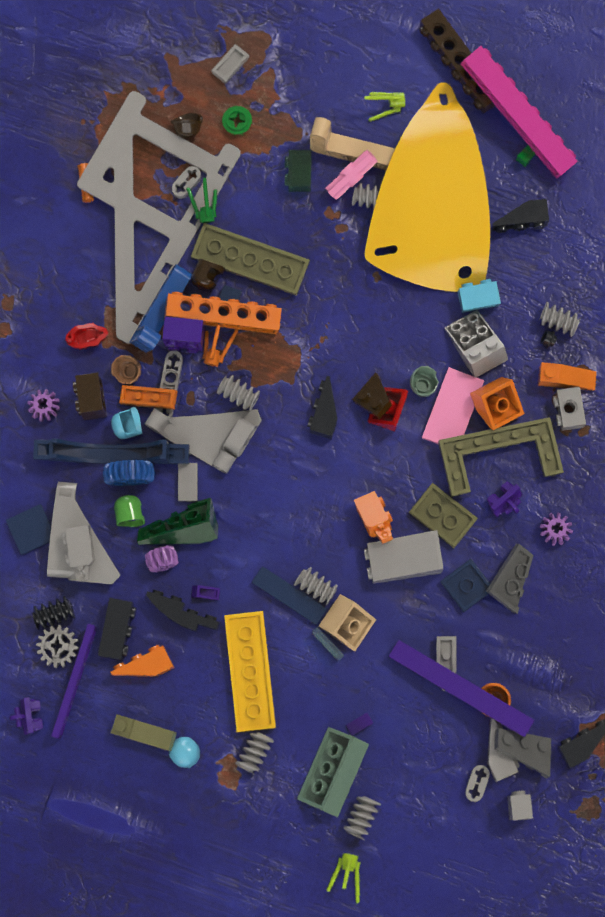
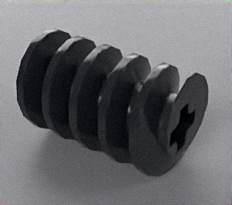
(53, 612)

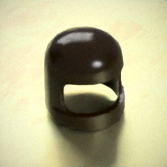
(204, 275)

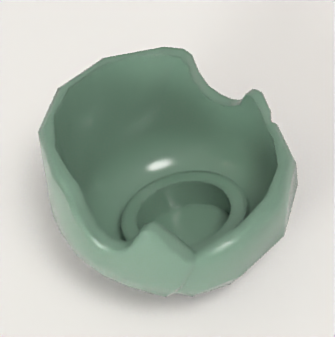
(424, 381)

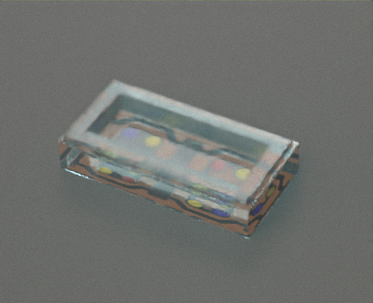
(332, 649)

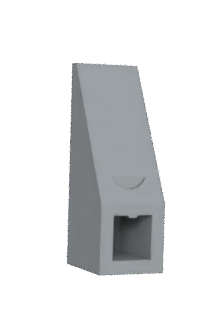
(498, 763)

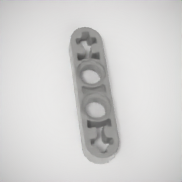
(166, 385)

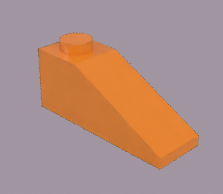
(566, 376)

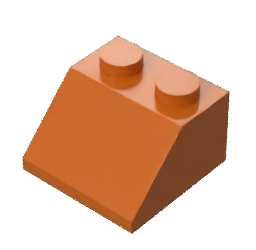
(497, 402)

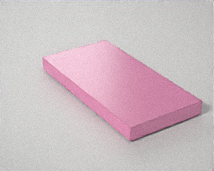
(452, 406)

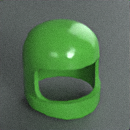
(126, 509)

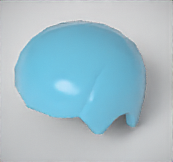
(185, 752)

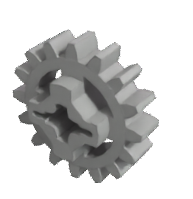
(58, 637)

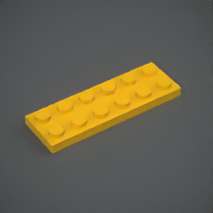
(250, 671)

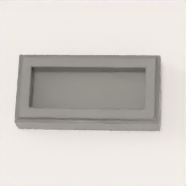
(230, 64)
(188, 482)

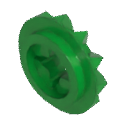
(231, 114)

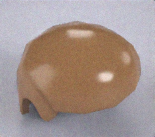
(126, 369)

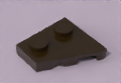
(373, 397)

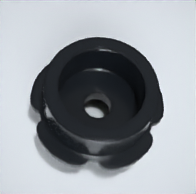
(548, 339)

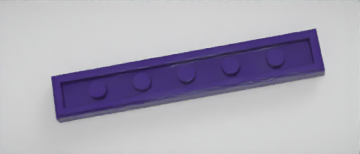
(74, 681)

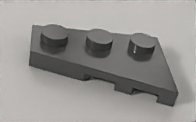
(509, 581)
(532, 750)

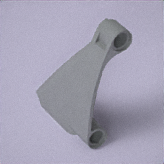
(211, 437)

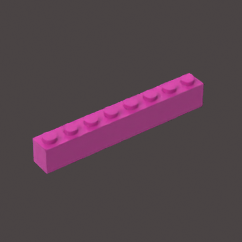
(519, 112)

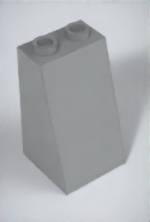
(404, 557)

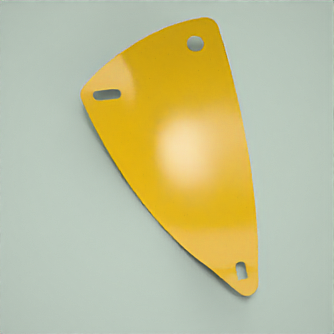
(433, 201)

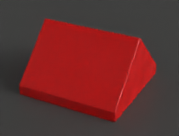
(392, 415)

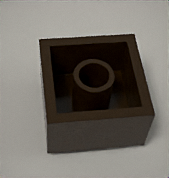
(90, 396)

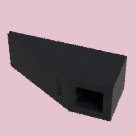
(529, 214)
(325, 416)
(582, 747)

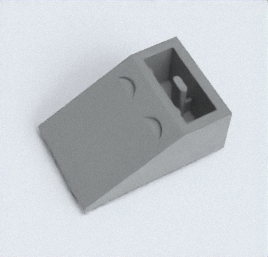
(477, 343)

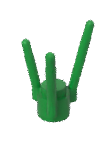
(205, 214)

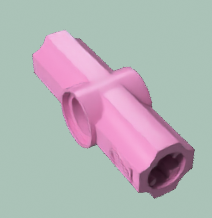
(351, 174)

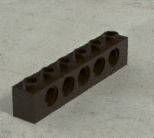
(437, 22)

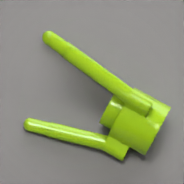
(396, 100)
(348, 864)

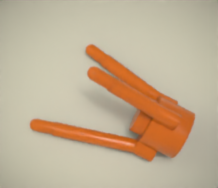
(212, 356)

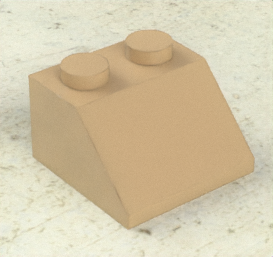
(347, 622)

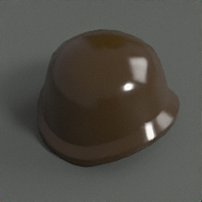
(187, 124)

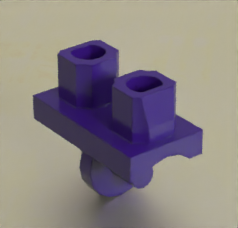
(507, 502)
(29, 724)

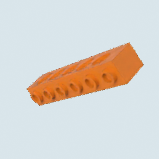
(232, 306)

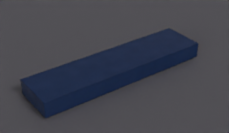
(289, 595)

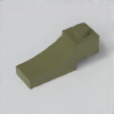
(143, 732)

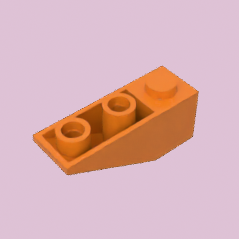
(149, 665)

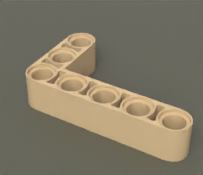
(345, 147)

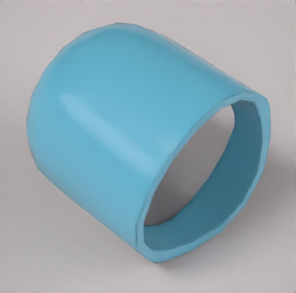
(127, 424)

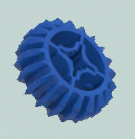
(128, 473)

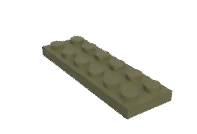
(251, 259)

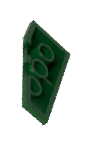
(190, 526)

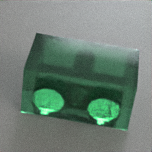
(299, 171)

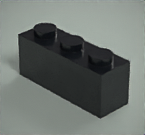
(117, 629)

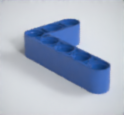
(147, 333)

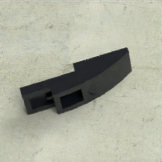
(174, 610)

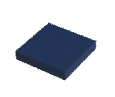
(30, 529)
(466, 585)

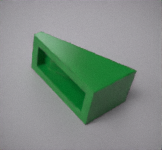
(525, 156)

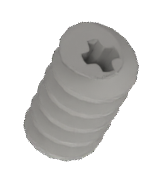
(365, 195)
(559, 319)
(238, 392)
(316, 585)
(254, 752)
(361, 817)

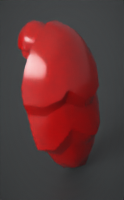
(86, 336)

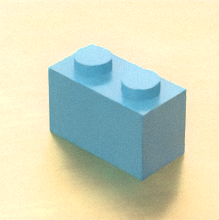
(478, 296)

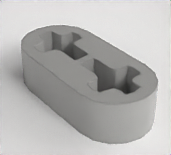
(183, 179)
(481, 785)

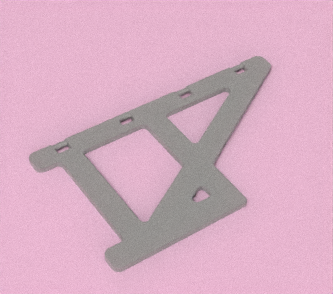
(117, 153)

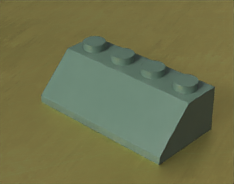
(333, 771)

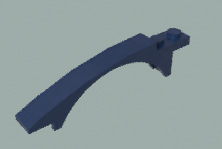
(67, 451)

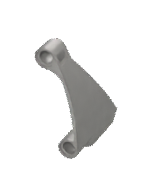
(68, 515)

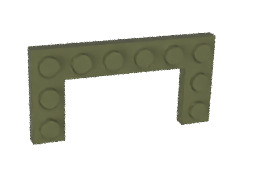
(455, 447)

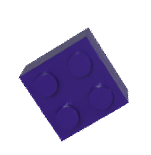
(183, 334)

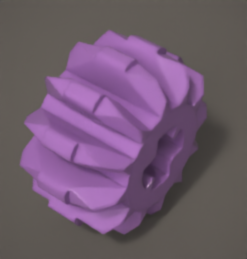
(39, 411)
(549, 524)
(161, 559)

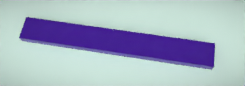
(461, 688)

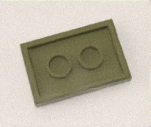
(442, 513)

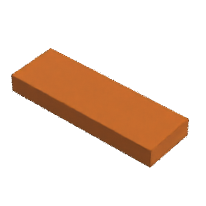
(148, 397)

